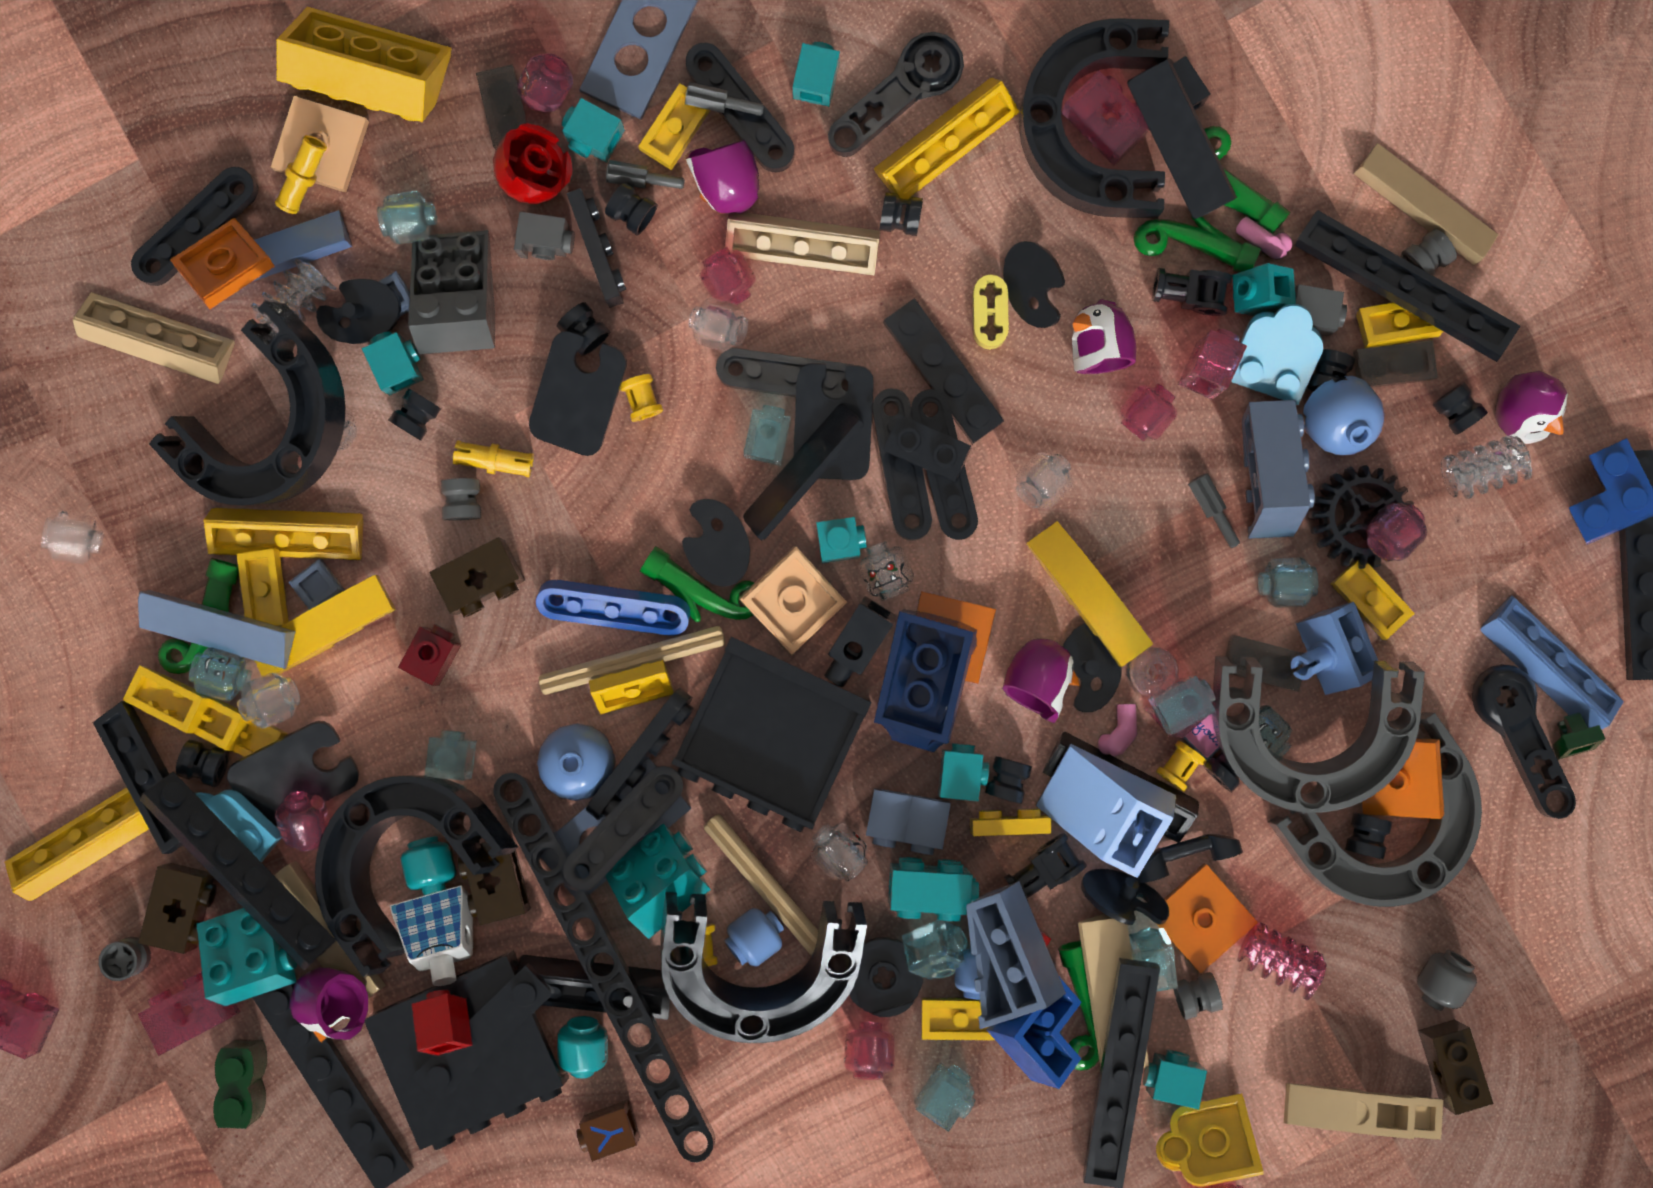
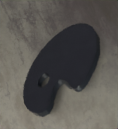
(1032, 273)
(368, 305)
(718, 555)
(1091, 661)
(1117, 895)

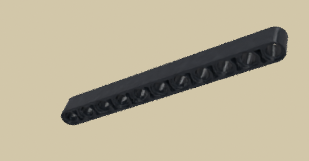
(605, 985)

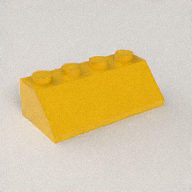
(362, 64)

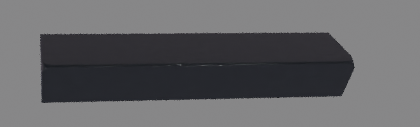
(1181, 139)
(803, 471)
(1185, 806)
(575, 990)

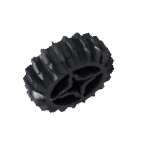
(1352, 506)

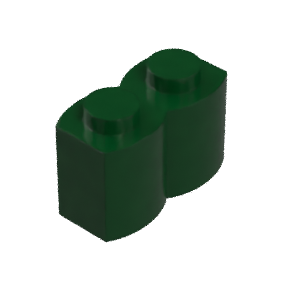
(241, 1089)

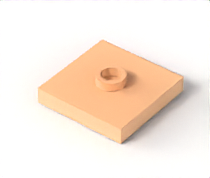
(336, 128)
(792, 600)

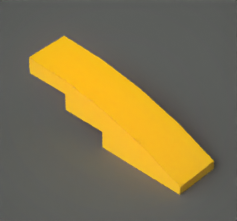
(1089, 594)
(334, 621)
(196, 713)

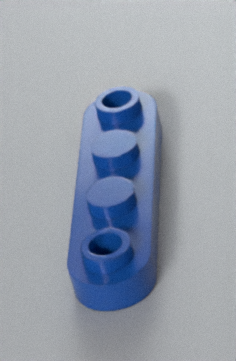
(613, 607)

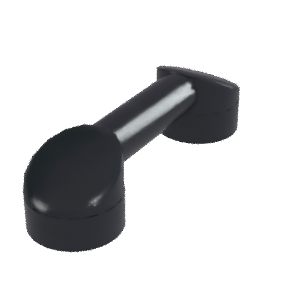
(1220, 846)

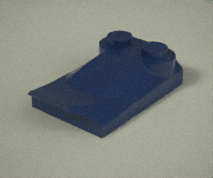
(924, 678)

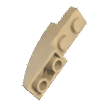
(1363, 1111)

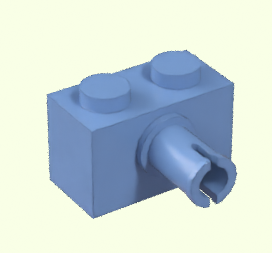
(1335, 649)

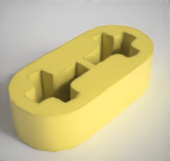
(999, 311)

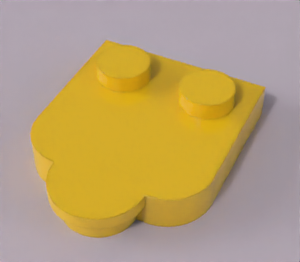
(1211, 1143)

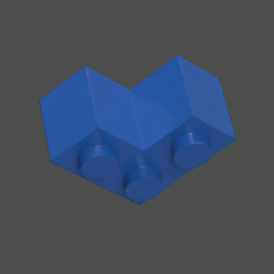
(1625, 498)
(1036, 1041)

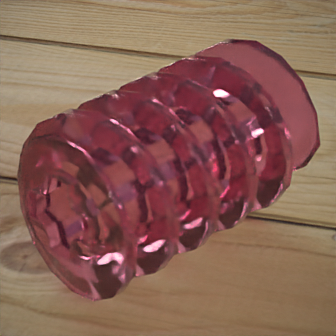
(1284, 958)

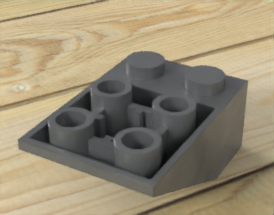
(452, 293)

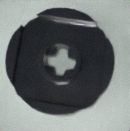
(903, 987)

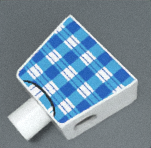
(436, 932)

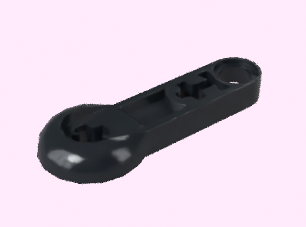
(903, 88)
(1522, 733)

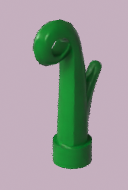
(1248, 201)
(1205, 239)
(687, 587)
(217, 595)
(1072, 959)

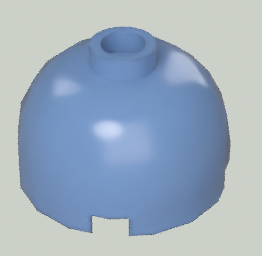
(1344, 416)
(575, 761)

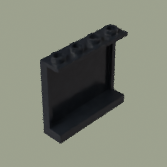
(770, 735)
(502, 1084)

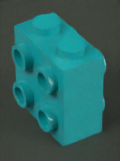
(649, 871)
(931, 888)
(241, 959)

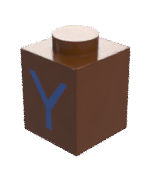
(608, 1131)

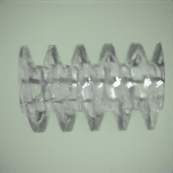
(297, 292)
(1485, 465)

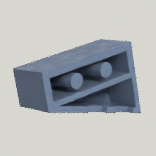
(1276, 468)
(1010, 957)

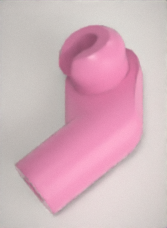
(1273, 246)
(1123, 734)

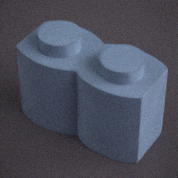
(907, 820)

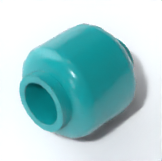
(428, 865)
(582, 1046)

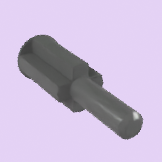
(718, 99)
(639, 176)
(1213, 506)

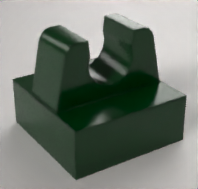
(1576, 737)

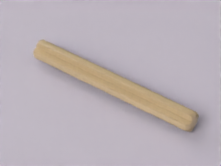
(664, 650)
(762, 882)

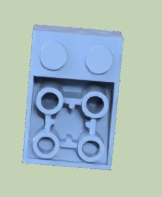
(1107, 809)

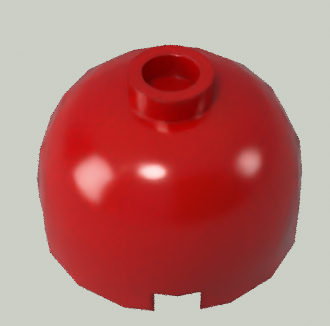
(531, 164)

